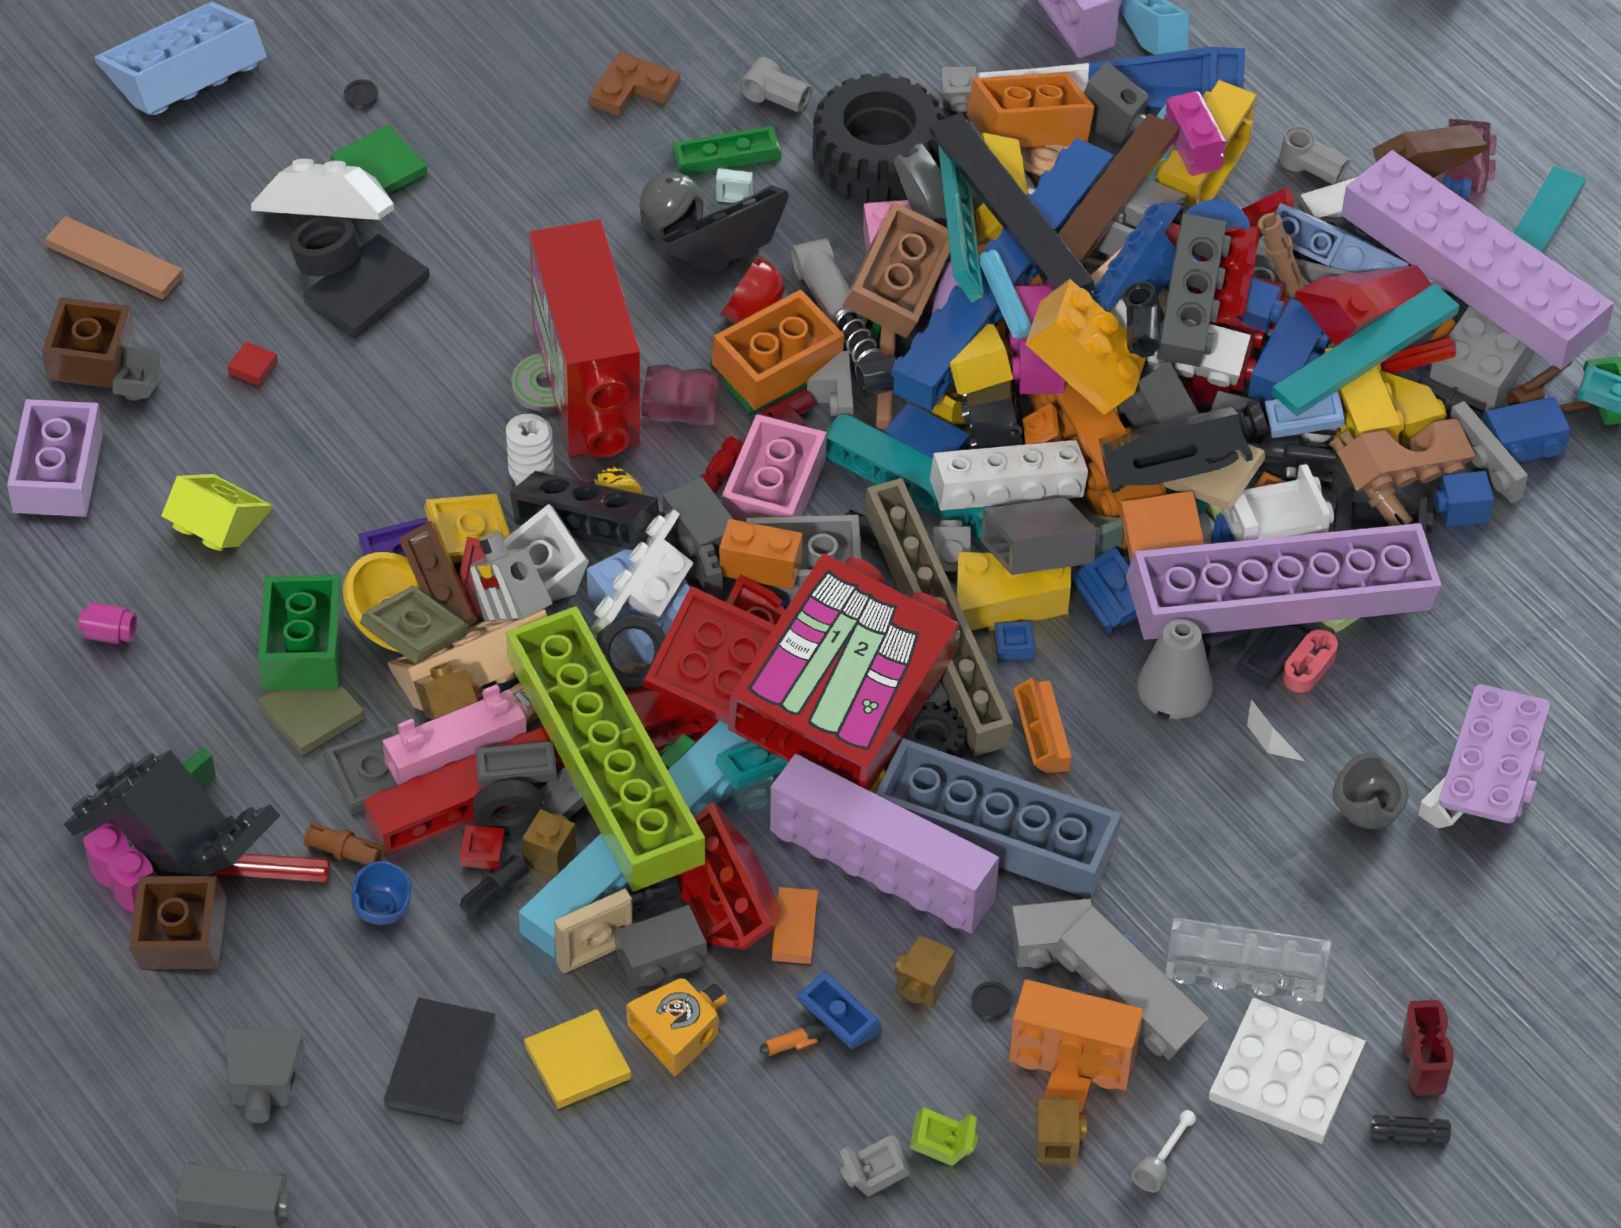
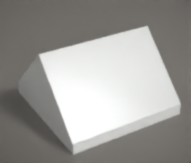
(552, 552)

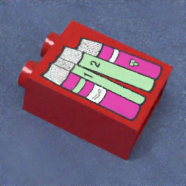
(585, 338)
(844, 671)

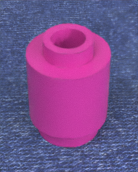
(107, 623)

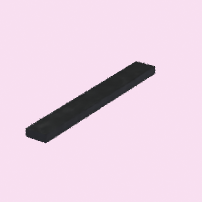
(1009, 203)

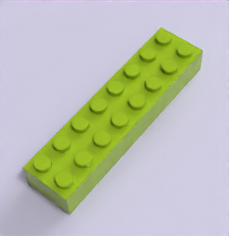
(605, 749)

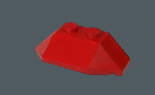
(731, 889)

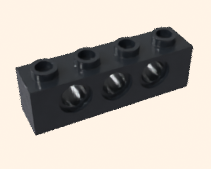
(587, 508)

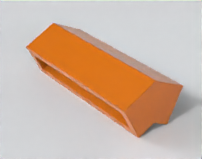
(1043, 726)

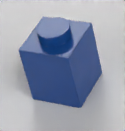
(1262, 305)
(1464, 498)

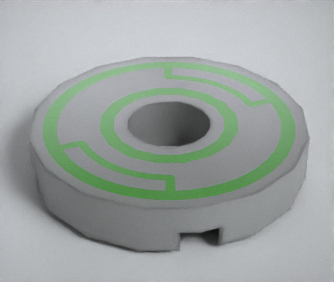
(525, 385)

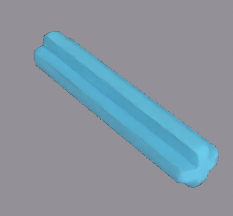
(1005, 294)

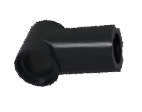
(1143, 319)

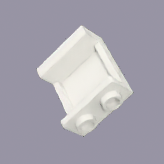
(1281, 509)

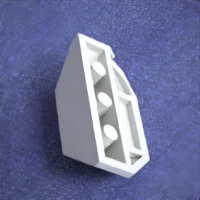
(324, 191)

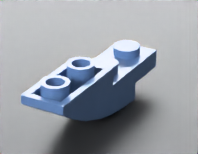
(1333, 245)

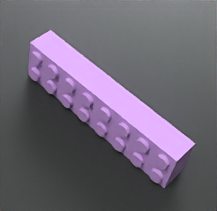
(1477, 259)
(1284, 580)

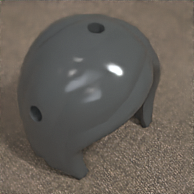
(667, 199)
(1366, 788)

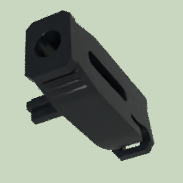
(1174, 449)

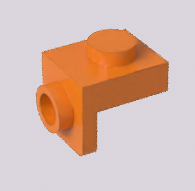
(1042, 426)

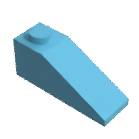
(1157, 25)

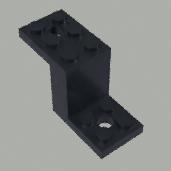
(170, 817)

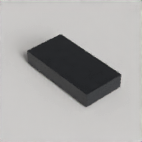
(1269, 654)

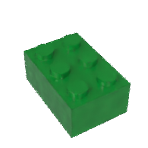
(301, 632)

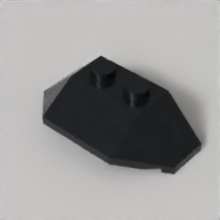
(728, 232)

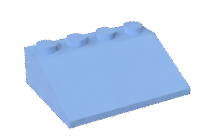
(183, 57)

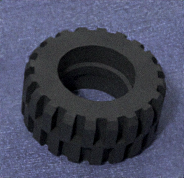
(868, 107)

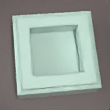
(733, 185)

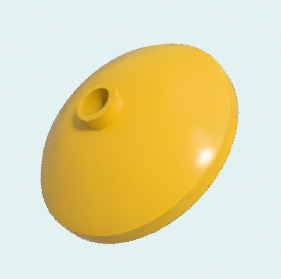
(373, 581)

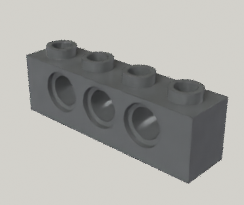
(1195, 237)

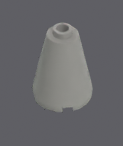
(1176, 672)

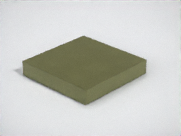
(414, 624)
(311, 715)

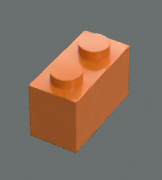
(761, 553)

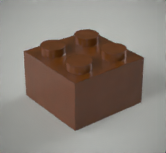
(87, 342)
(178, 922)

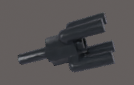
(1289, 450)

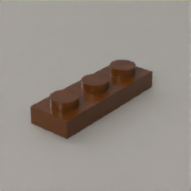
(436, 571)

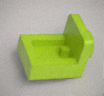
(943, 1137)

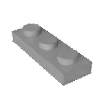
(1491, 455)

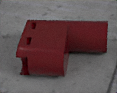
(791, 407)

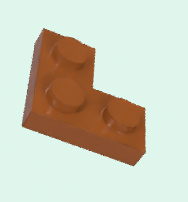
(632, 76)

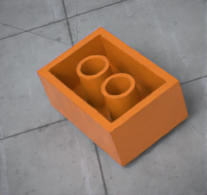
(1031, 108)
(776, 349)
(1075, 1035)

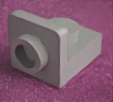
(956, 87)

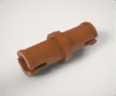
(343, 844)

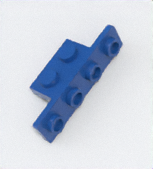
(1144, 257)

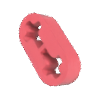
(1304, 656)

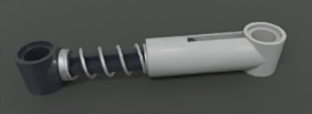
(817, 267)

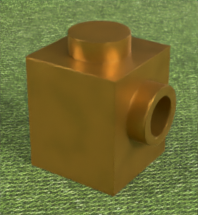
(446, 690)
(549, 843)
(924, 971)
(1059, 1130)

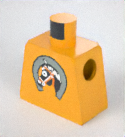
(676, 1021)

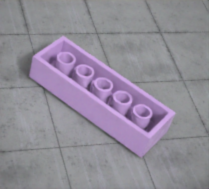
(883, 844)

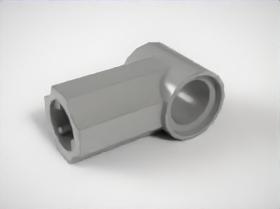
(767, 81)
(1304, 153)

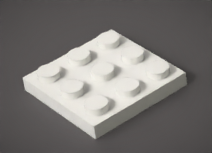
(1287, 1070)

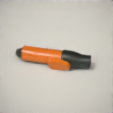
(799, 1038)

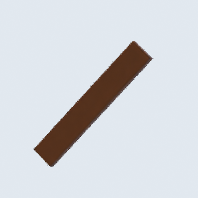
(1118, 185)

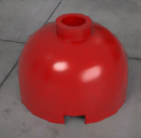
(756, 291)

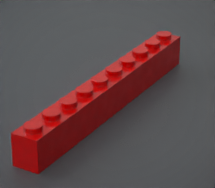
(446, 796)

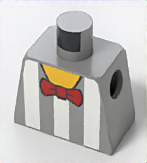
(507, 582)

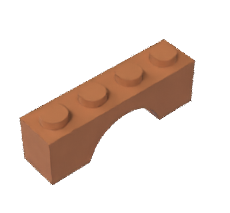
(1379, 461)

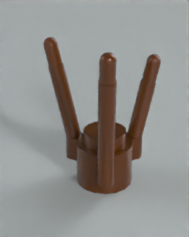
(1532, 391)

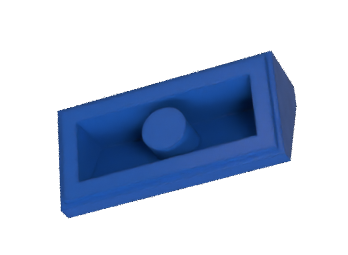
(840, 1011)

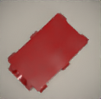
(1238, 274)

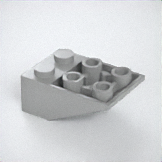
(1148, 194)

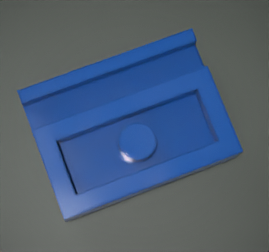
(1106, 589)

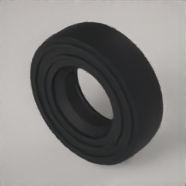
(507, 793)

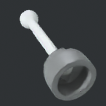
(1151, 1171)

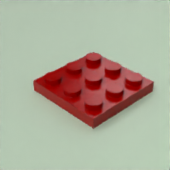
(706, 653)

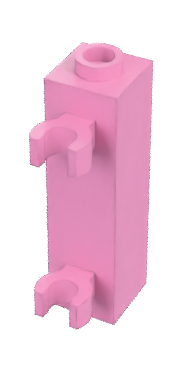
(454, 735)

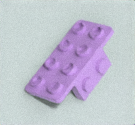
(1496, 755)

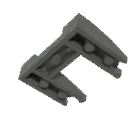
(924, 185)

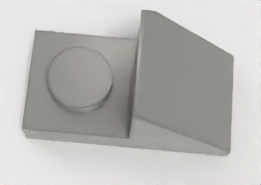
(833, 385)

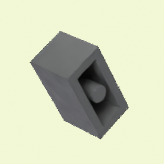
(661, 947)

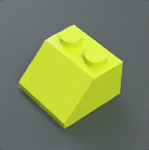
(214, 510)

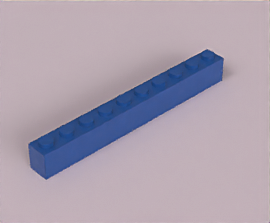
(926, 370)

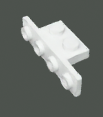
(650, 579)

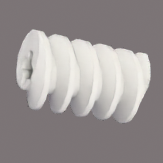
(529, 446)

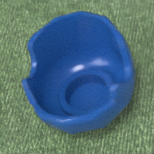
(381, 893)

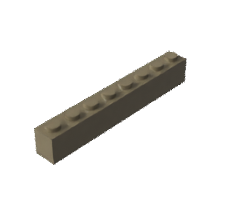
(916, 570)

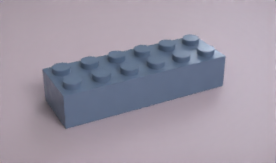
(1023, 823)

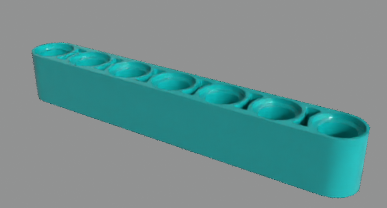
(887, 459)

